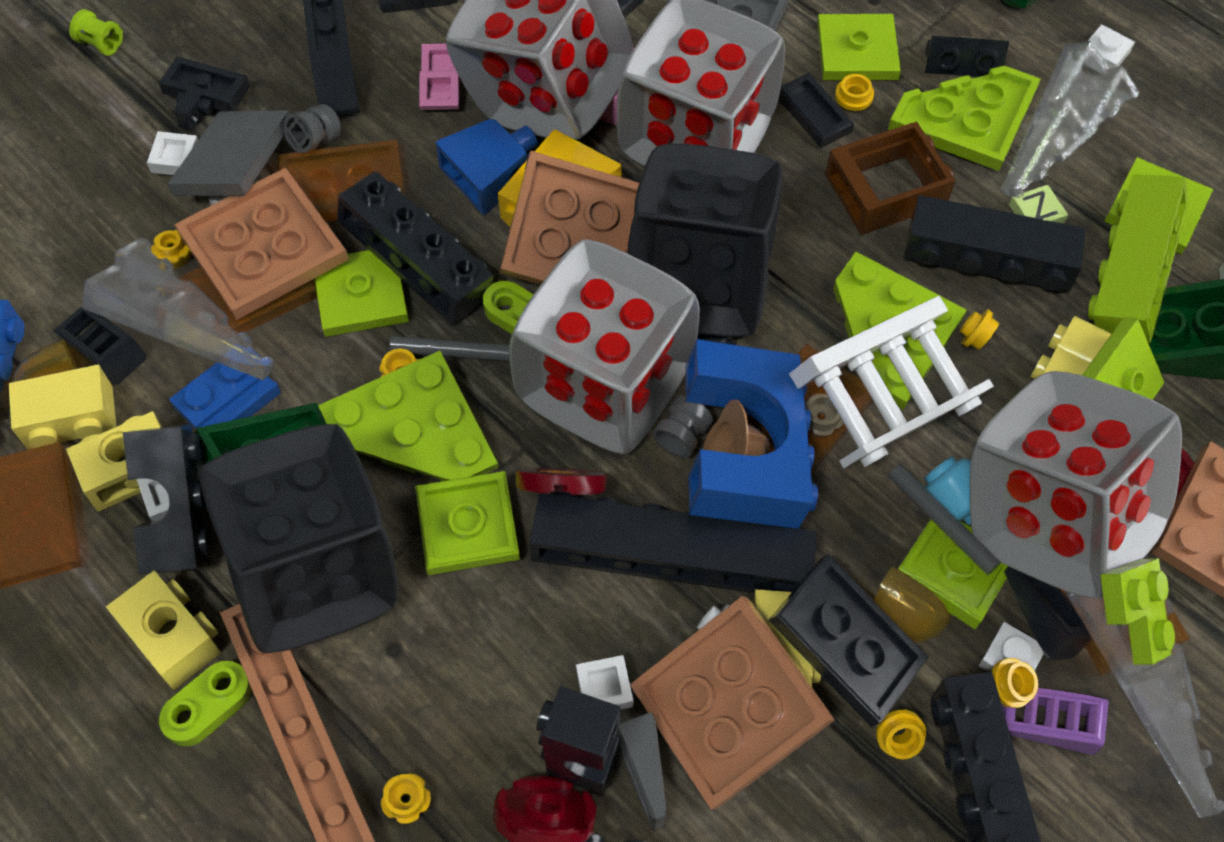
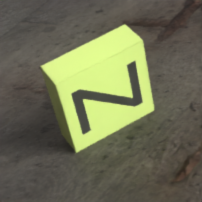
(1039, 204)

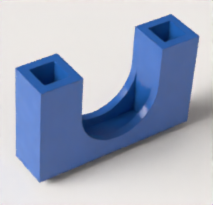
(746, 488)

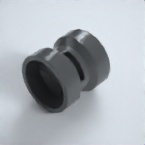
(312, 128)
(683, 426)

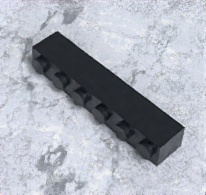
(669, 544)

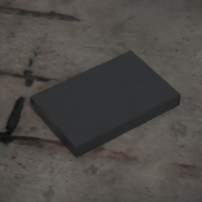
(849, 640)

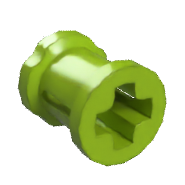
(95, 32)

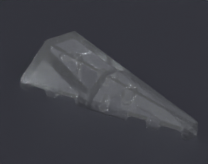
(1071, 108)
(155, 301)
(1162, 700)

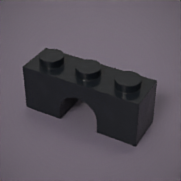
(170, 459)
(579, 739)

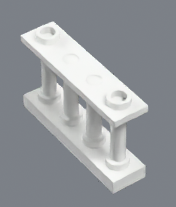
(858, 356)

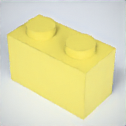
(62, 406)

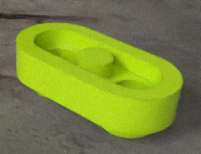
(503, 294)
(207, 705)

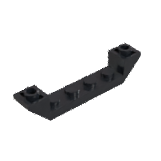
(331, 55)

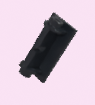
(964, 55)

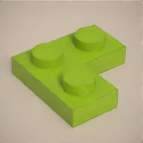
(1137, 597)

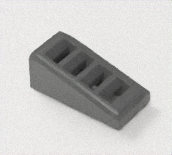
(642, 759)

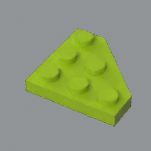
(971, 115)
(876, 294)
(414, 422)

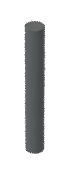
(452, 348)
(944, 519)

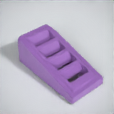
(1069, 738)

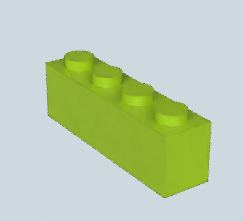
(1140, 252)

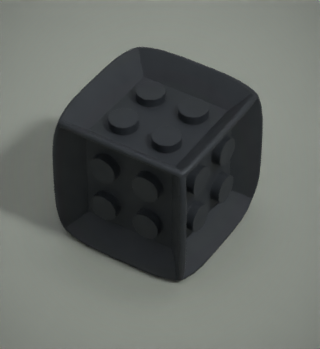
(711, 226)
(300, 536)

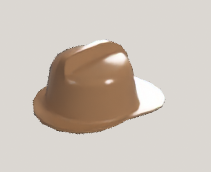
(734, 433)

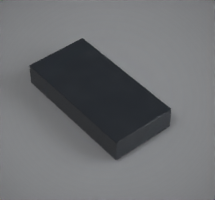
(815, 110)

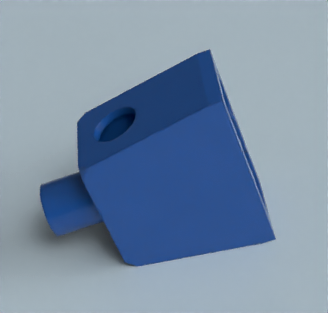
(484, 160)

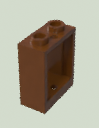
(856, 195)

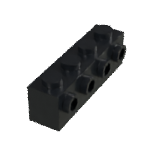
(995, 243)
(414, 246)
(982, 760)

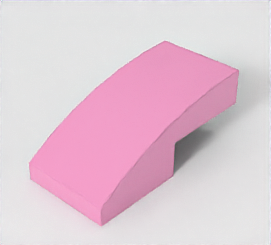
(438, 79)

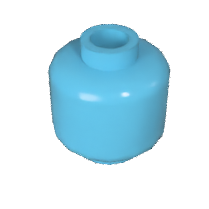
(951, 486)

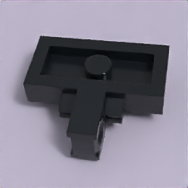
(201, 89)

